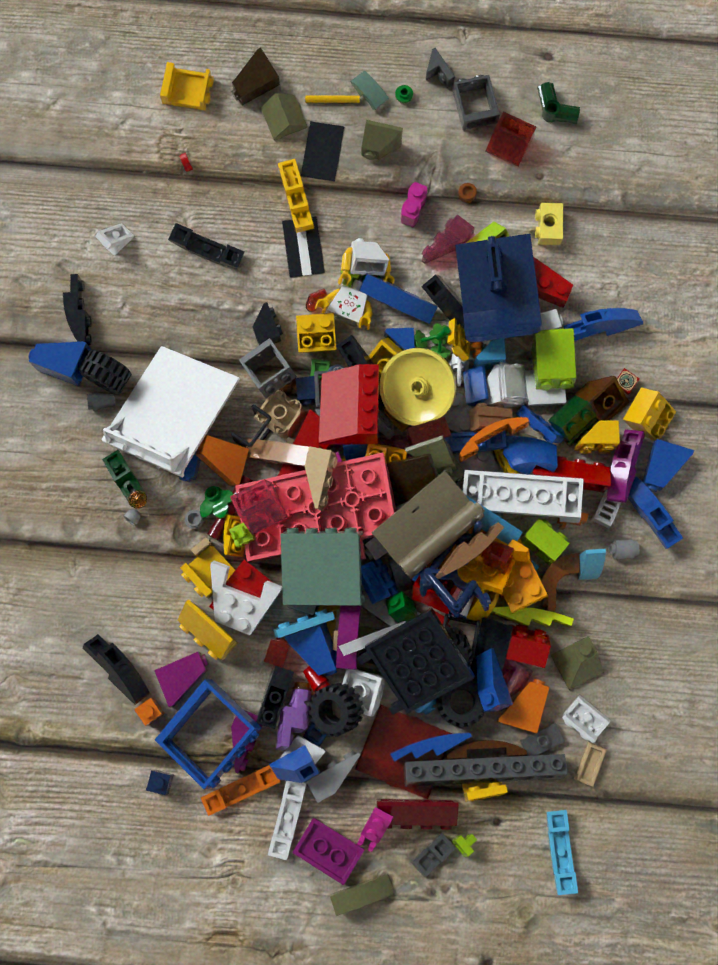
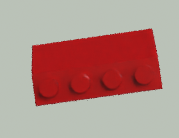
(595, 476)

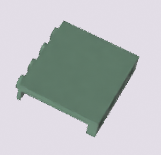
(321, 567)

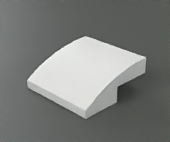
(541, 397)

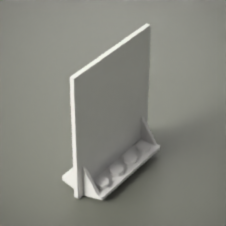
(170, 410)

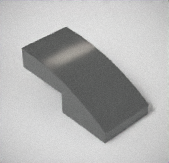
(433, 855)

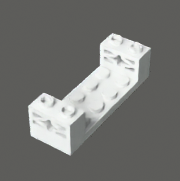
(526, 494)

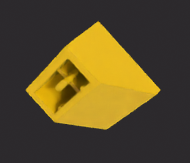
(316, 333)
(650, 414)
(601, 438)

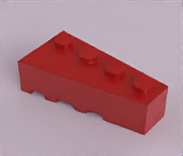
(307, 437)

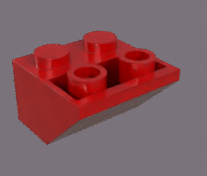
(529, 646)

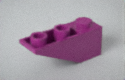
(238, 731)

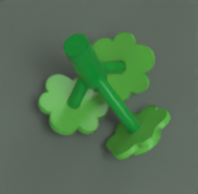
(437, 335)

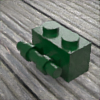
(574, 419)

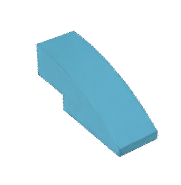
(591, 564)

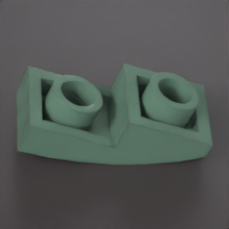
(370, 89)

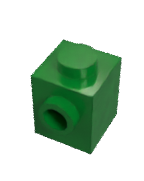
(401, 607)

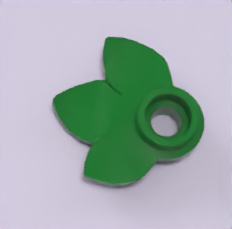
(215, 502)

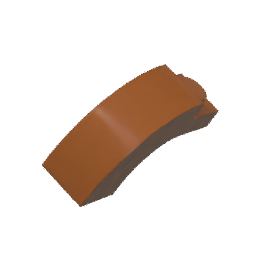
(561, 567)

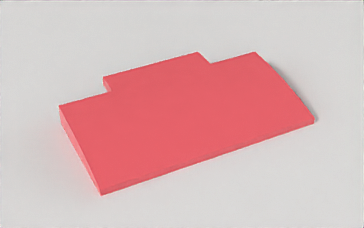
(357, 499)

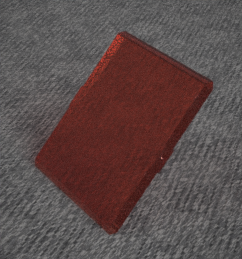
(389, 735)

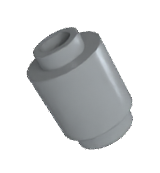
(624, 549)

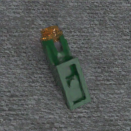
(125, 479)

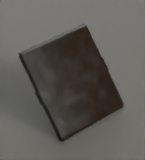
(410, 476)

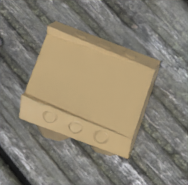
(284, 412)

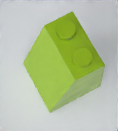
(554, 359)

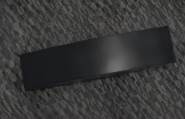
(355, 355)

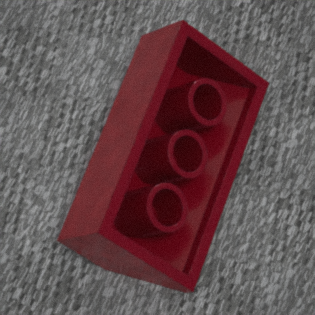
(420, 812)

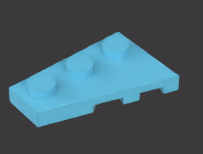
(303, 623)

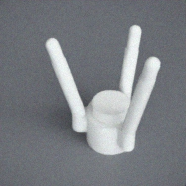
(458, 365)

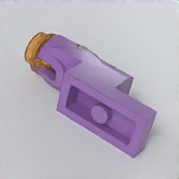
(294, 717)

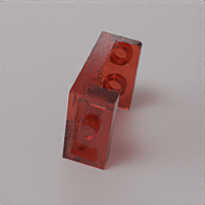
(428, 431)

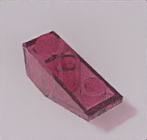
(456, 232)

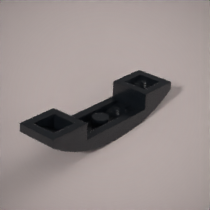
(205, 248)

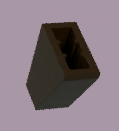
(255, 78)

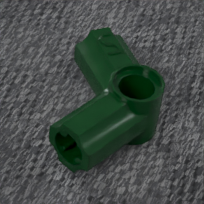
(562, 112)

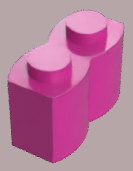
(415, 202)

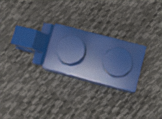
(539, 424)

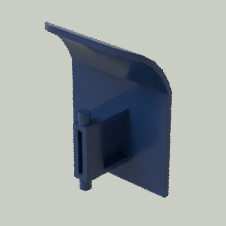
(498, 288)

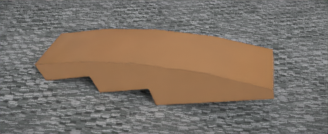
(278, 452)
(466, 552)

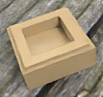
(201, 546)

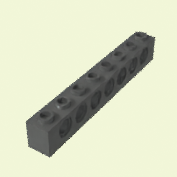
(485, 770)

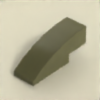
(361, 894)

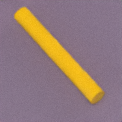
(331, 99)

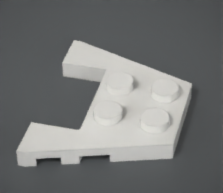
(235, 607)

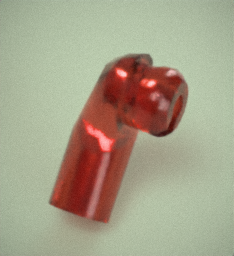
(313, 298)

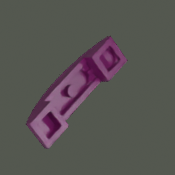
(347, 632)

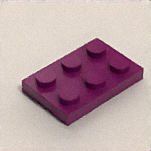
(328, 851)

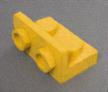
(483, 790)

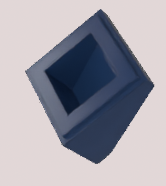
(314, 735)

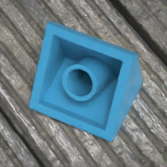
(491, 354)

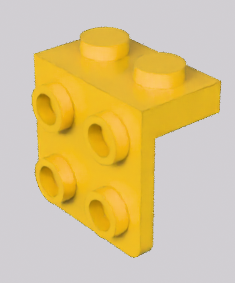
(200, 571)

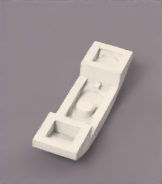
(287, 819)

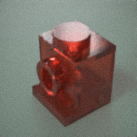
(498, 556)

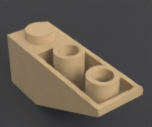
(319, 470)

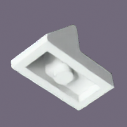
(114, 237)

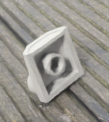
(369, 688)

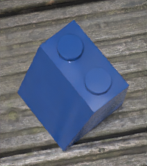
(60, 360)

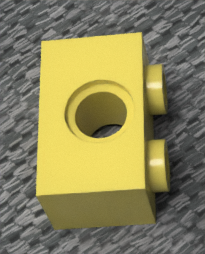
(549, 213)

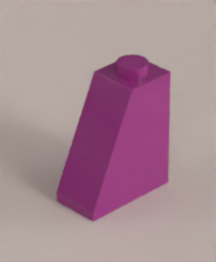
(181, 676)

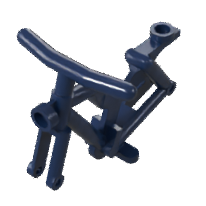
(469, 589)

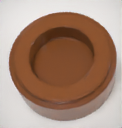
(467, 192)

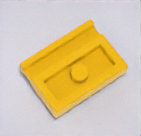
(457, 338)

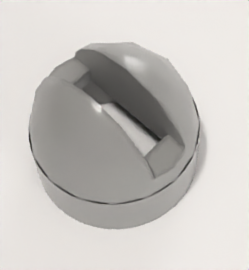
(132, 516)

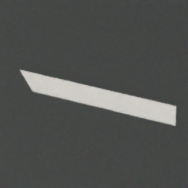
(360, 643)

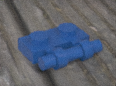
(373, 581)

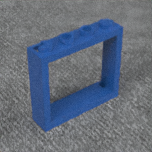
(165, 737)

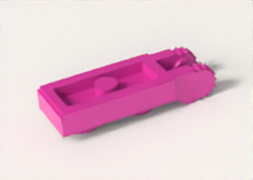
(375, 828)

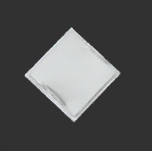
(513, 382)

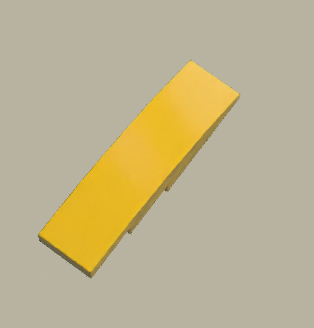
(295, 195)

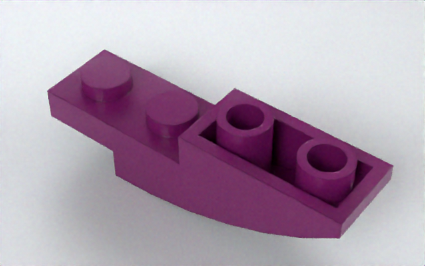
(624, 464)

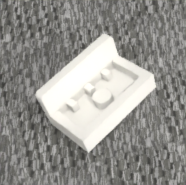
(585, 719)

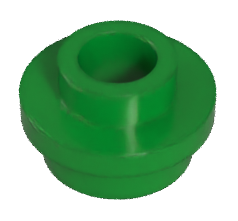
(404, 98)

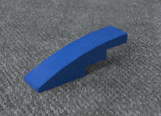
(398, 298)
(438, 744)

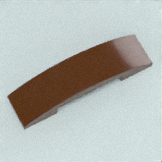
(461, 751)

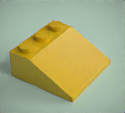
(206, 631)

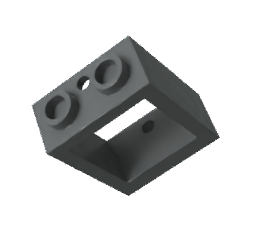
(480, 118)
(252, 362)

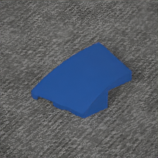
(527, 452)

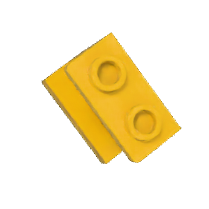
(186, 87)

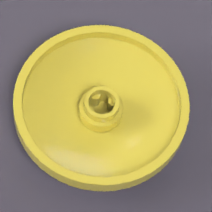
(417, 386)

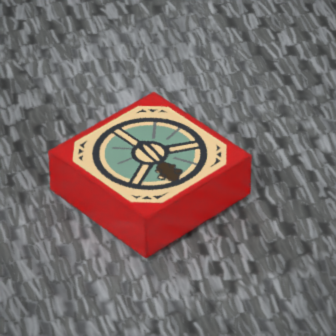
(627, 381)

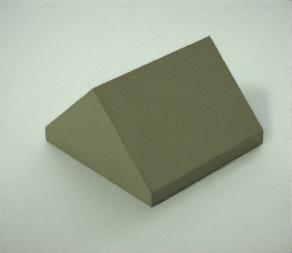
(283, 115)

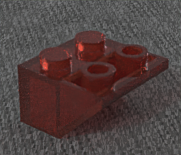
(511, 139)

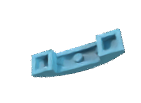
(561, 852)

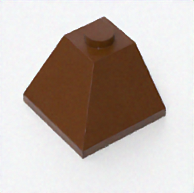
(604, 396)

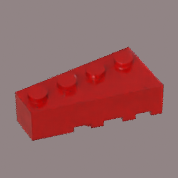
(551, 285)

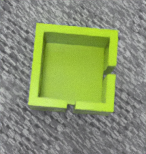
(546, 540)

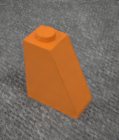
(223, 458)
(526, 707)

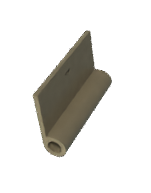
(423, 535)

